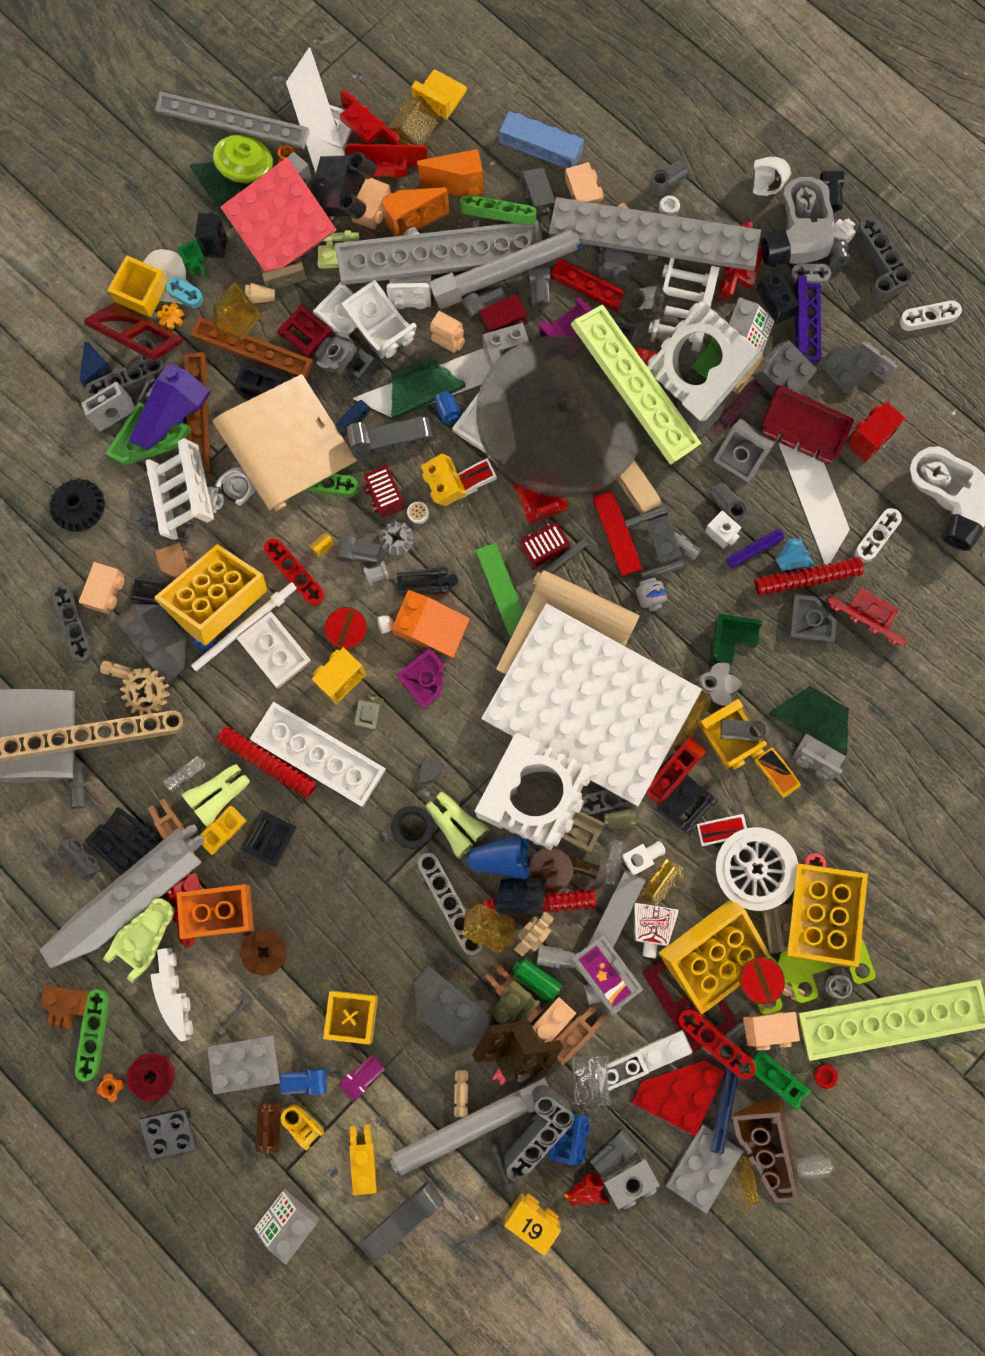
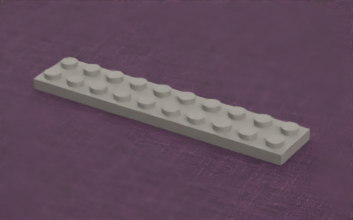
(657, 233)
(431, 252)

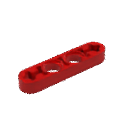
(295, 571)
(719, 1040)

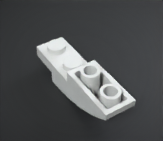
(172, 1006)
(647, 1059)

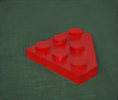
(680, 1094)

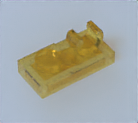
(697, 713)
(662, 882)

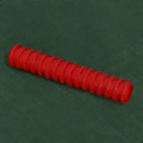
(809, 576)
(266, 762)
(560, 901)

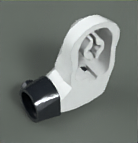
(956, 488)

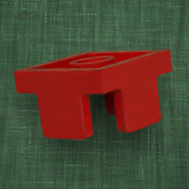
(539, 506)

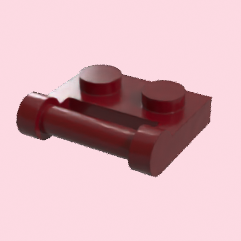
(308, 326)

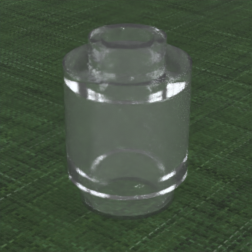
(815, 1166)

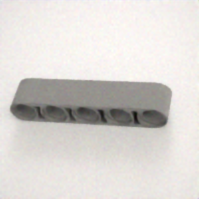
(441, 895)
(618, 908)

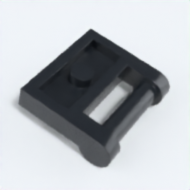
(681, 799)
(274, 842)

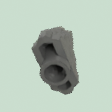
(615, 262)

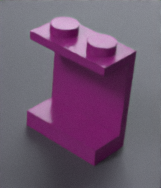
(562, 325)

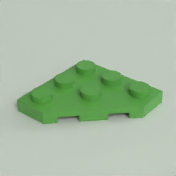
(127, 453)

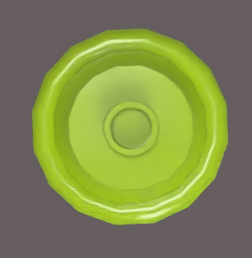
(242, 158)

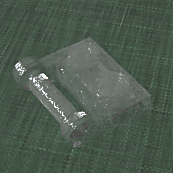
(586, 1082)

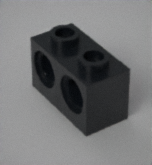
(211, 235)
(777, 297)
(255, 382)

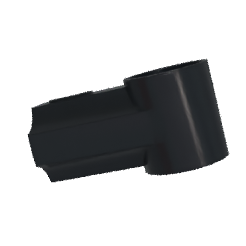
(835, 183)

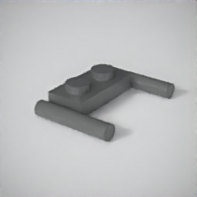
(664, 541)

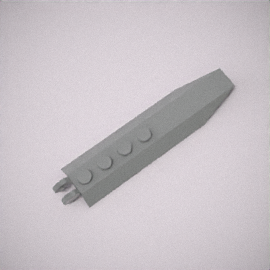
(125, 898)

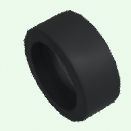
(396, 823)

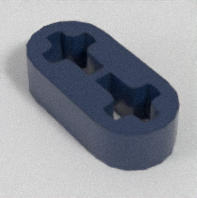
(353, 415)

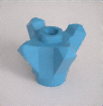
(794, 556)

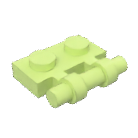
(327, 253)

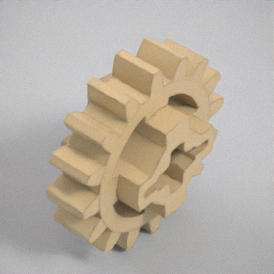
(136, 694)
(533, 934)

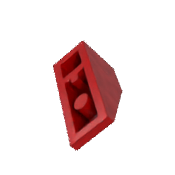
(675, 771)

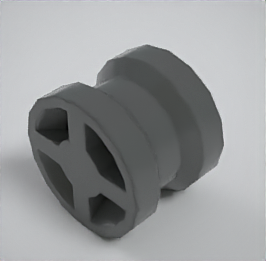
(839, 254)

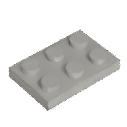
(243, 1065)
(701, 1172)

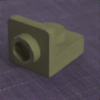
(368, 710)

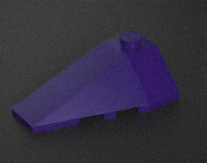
(170, 400)

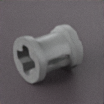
(376, 573)

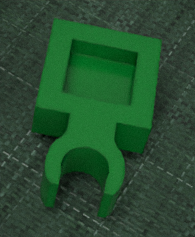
(192, 256)

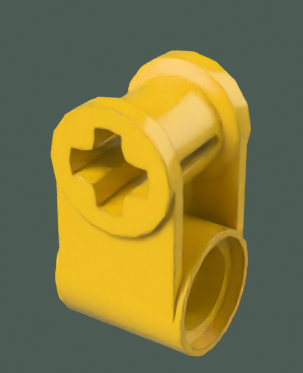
(302, 1126)

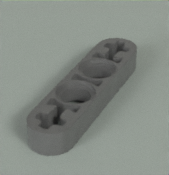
(73, 622)

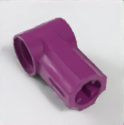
(357, 1081)

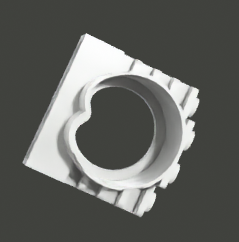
(737, 359)
(523, 758)

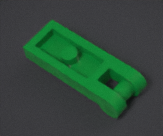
(779, 1079)

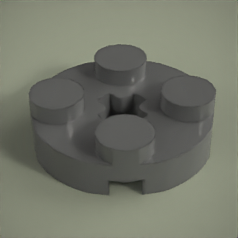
(344, 349)

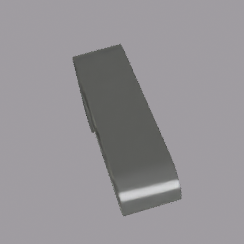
(871, 234)
(125, 375)
(388, 437)
(519, 1159)
(401, 1221)

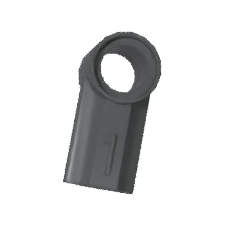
(665, 178)
(539, 281)
(476, 302)
(728, 502)
(352, 550)
(741, 730)
(618, 1149)

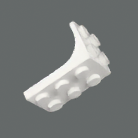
(410, 292)
(378, 320)

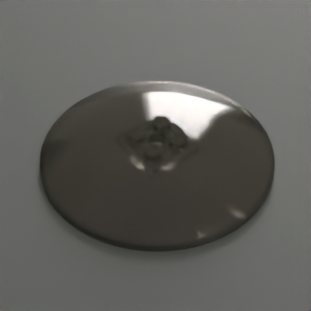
(551, 448)

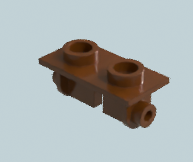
(268, 1127)

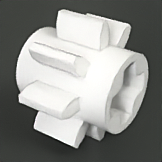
(844, 230)
(215, 498)

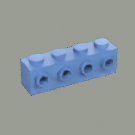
(541, 140)

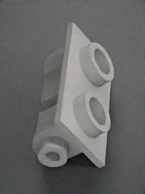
(886, 365)

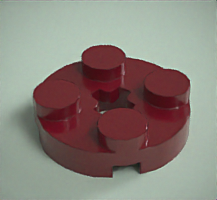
(140, 1068)

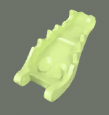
(140, 939)

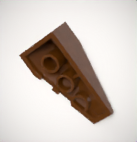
(766, 1139)

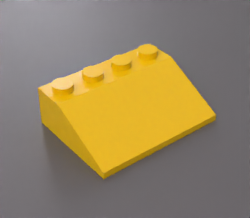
(212, 593)
(827, 915)
(712, 953)

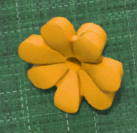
(170, 315)

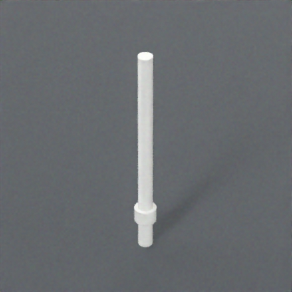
(276, 600)

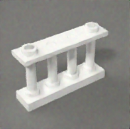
(708, 280)
(196, 489)

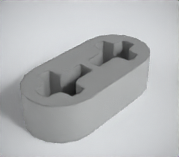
(811, 272)

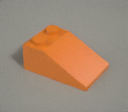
(457, 172)
(414, 208)
(430, 624)
(215, 911)

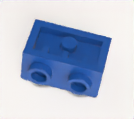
(571, 1146)

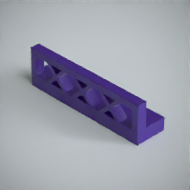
(802, 322)

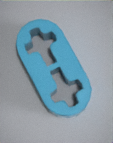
(187, 289)

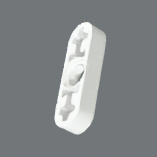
(937, 309)
(877, 545)

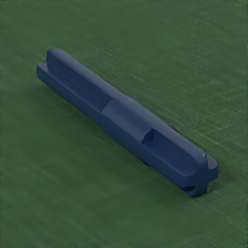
(724, 1110)

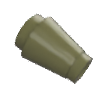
(622, 820)

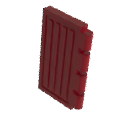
(806, 423)

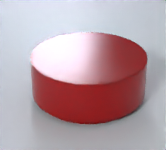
(825, 1076)

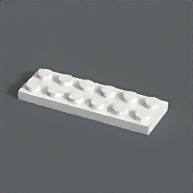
(318, 754)

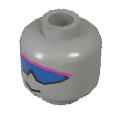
(651, 594)

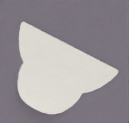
(171, 265)

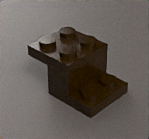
(517, 1051)

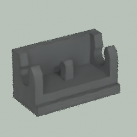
(537, 190)

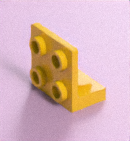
(440, 93)

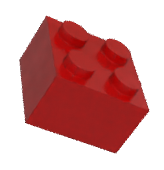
(875, 430)

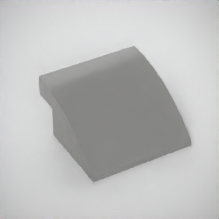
(36, 711)

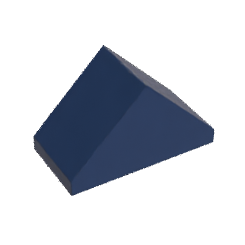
(92, 365)

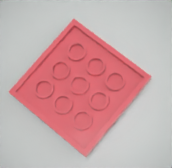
(278, 217)

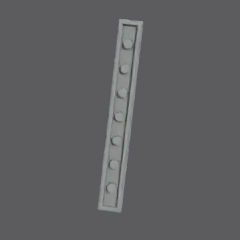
(232, 120)

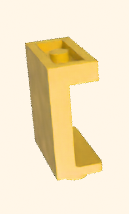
(730, 751)

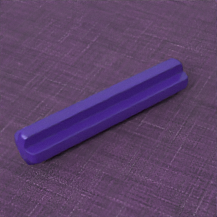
(755, 548)

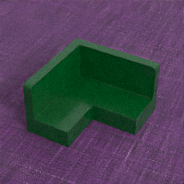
(731, 631)

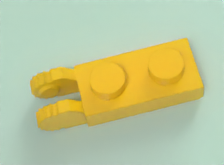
(362, 1163)

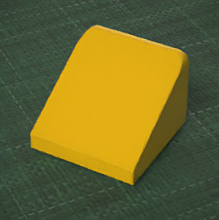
(322, 544)

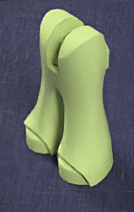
(212, 807)
(458, 842)

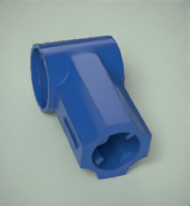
(309, 1082)

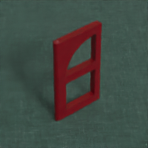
(116, 312)
(673, 1008)

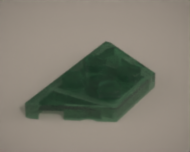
(217, 186)
(420, 385)
(817, 716)

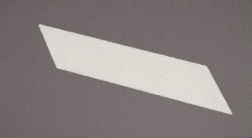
(313, 109)
(470, 368)
(818, 500)

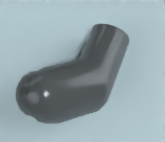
(734, 1035)

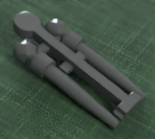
(138, 515)

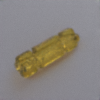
(748, 1180)

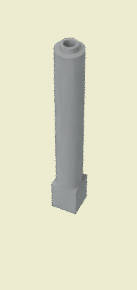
(450, 289)
(465, 1129)

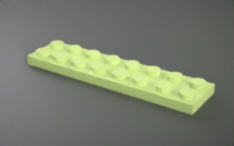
(636, 384)
(893, 1020)

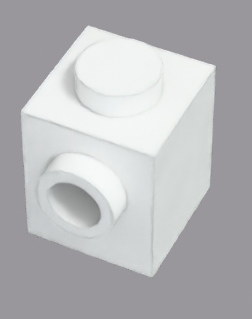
(723, 530)

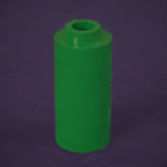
(536, 980)

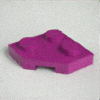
(423, 678)

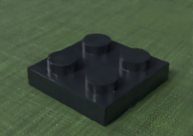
(521, 896)

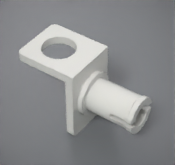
(643, 857)

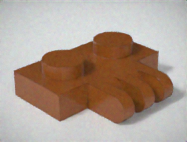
(63, 1005)

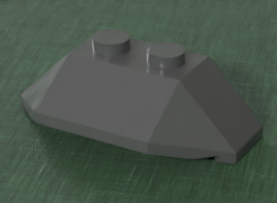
(156, 638)
(449, 1010)

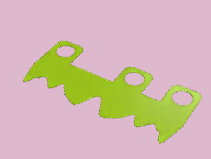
(801, 970)

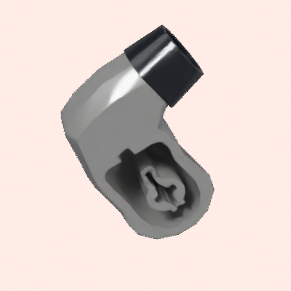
(808, 225)

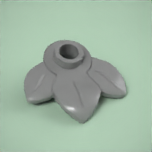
(723, 684)

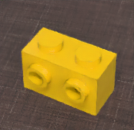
(443, 480)

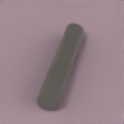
(566, 556)

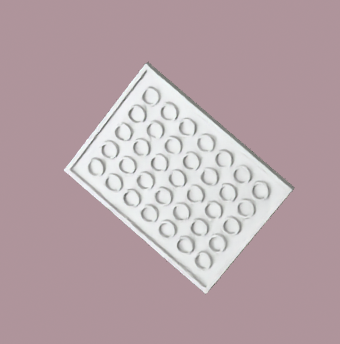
(592, 703)

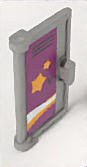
(604, 976)

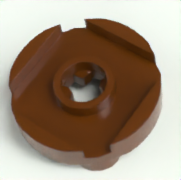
(250, 952)

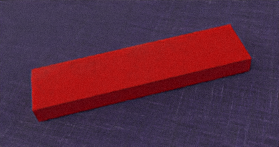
(587, 284)
(617, 534)

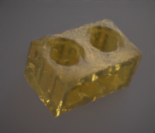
(489, 929)

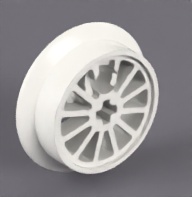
(785, 855)

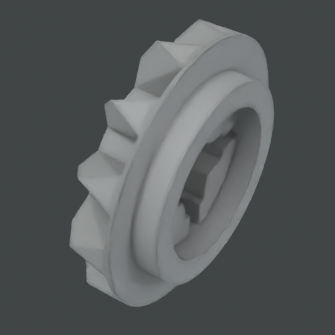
(398, 547)

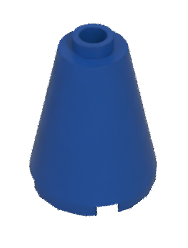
(501, 857)

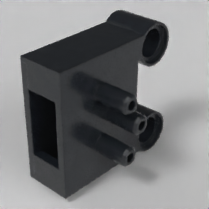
(338, 181)

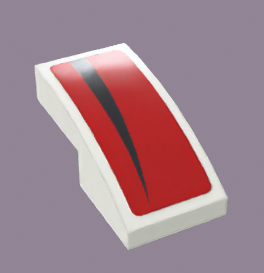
(477, 476)
(720, 829)

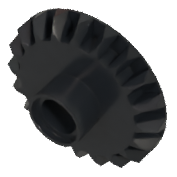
(85, 513)

